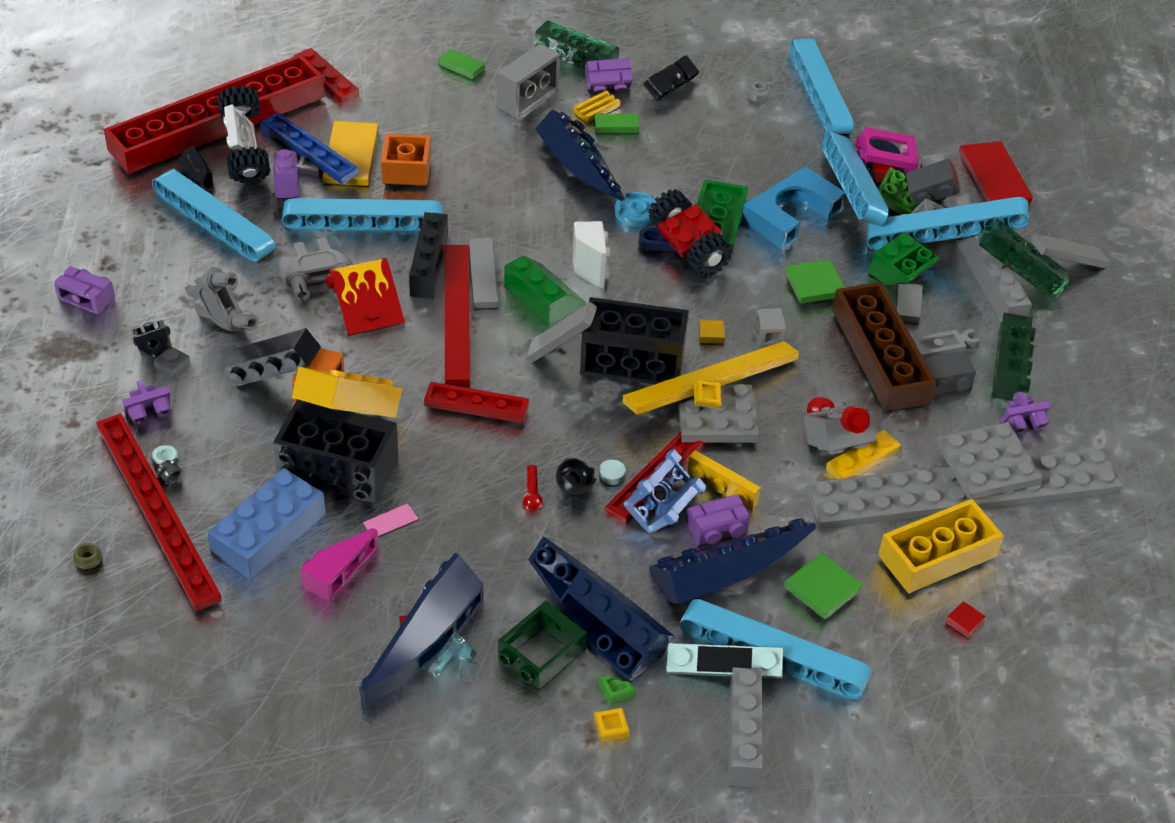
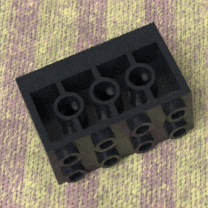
(634, 342)
(337, 450)

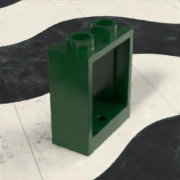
(555, 624)

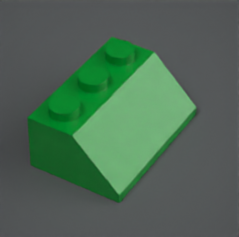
(540, 290)

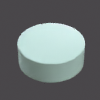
(162, 454)
(612, 472)

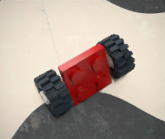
(690, 232)

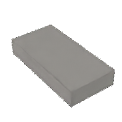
(909, 302)

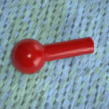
(532, 500)

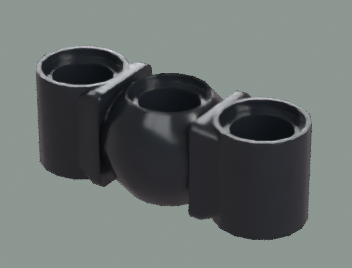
(671, 78)

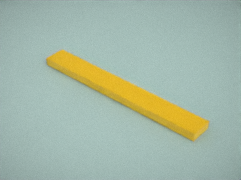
(723, 372)

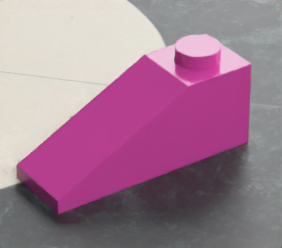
(337, 564)

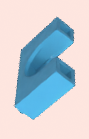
(801, 187)

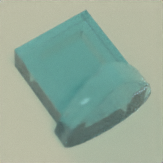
(456, 647)

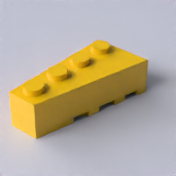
(347, 391)

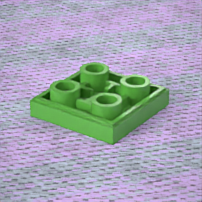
(896, 192)
(814, 280)
(823, 585)

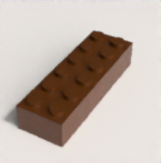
(884, 346)

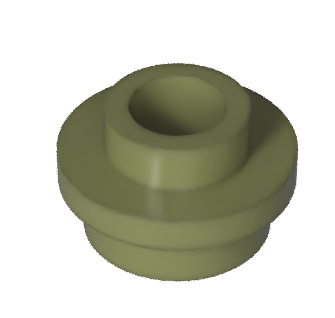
(87, 556)

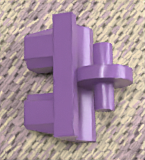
(145, 399)
(1025, 409)

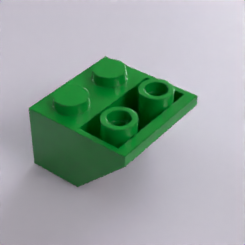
(901, 260)

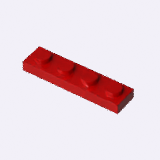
(333, 80)
(476, 402)

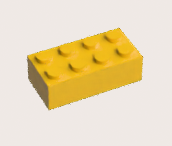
(940, 545)

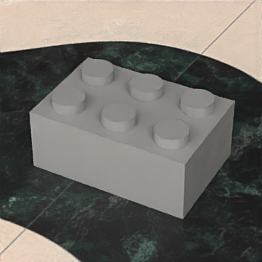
(527, 80)

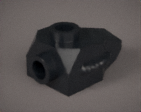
(196, 169)
(153, 340)

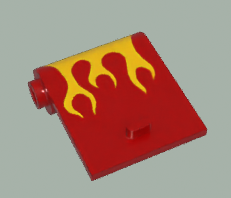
(366, 296)

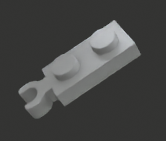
(946, 342)

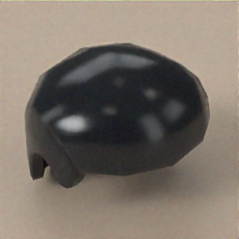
(575, 477)

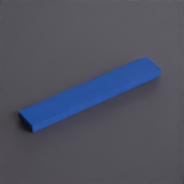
(310, 148)

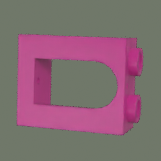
(906, 160)

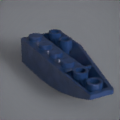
(577, 152)
(726, 563)
(437, 614)
(613, 623)

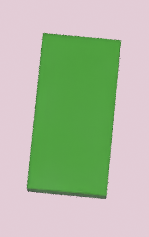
(461, 63)
(616, 123)

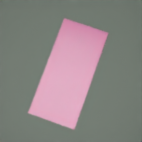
(392, 519)

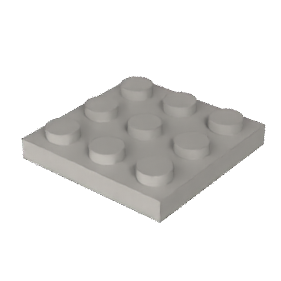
(730, 423)
(989, 461)

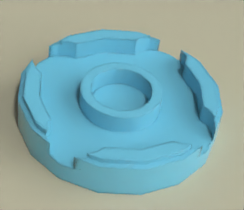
(634, 209)

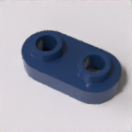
(652, 240)

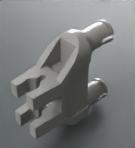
(312, 267)
(218, 301)

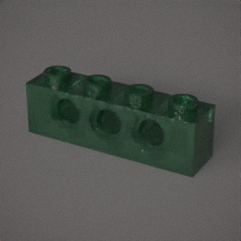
(573, 45)
(1023, 258)
(1013, 356)

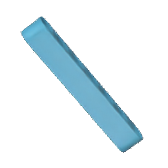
(821, 86)
(854, 179)
(357, 214)
(214, 215)
(950, 222)
(800, 657)

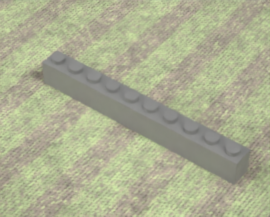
(992, 275)

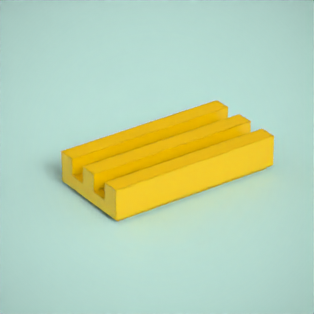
(598, 104)

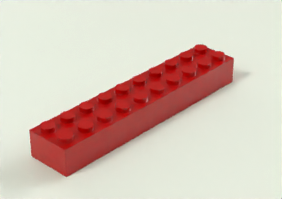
(197, 118)

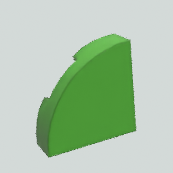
(615, 689)

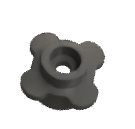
(169, 471)

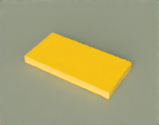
(356, 144)

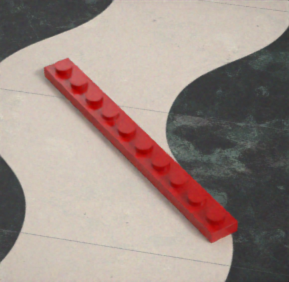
(159, 513)

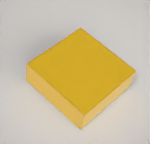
(711, 331)
(707, 394)
(611, 724)

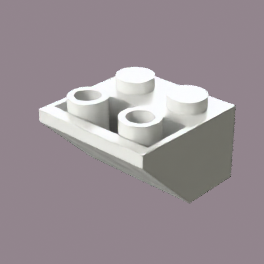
(590, 252)

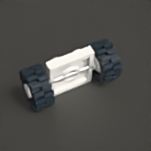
(236, 108)

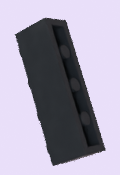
(428, 255)
(271, 357)

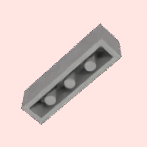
(745, 728)

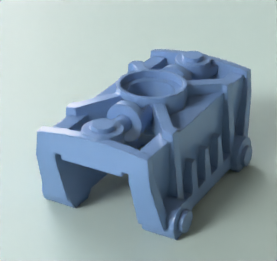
(673, 502)

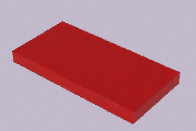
(994, 171)

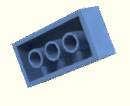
(266, 523)

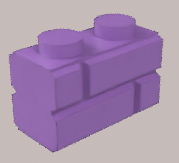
(608, 75)
(285, 174)
(84, 289)
(717, 520)

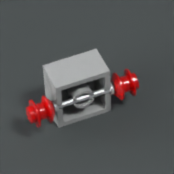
(838, 427)

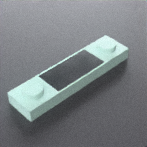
(720, 659)

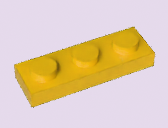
(860, 460)
(723, 479)

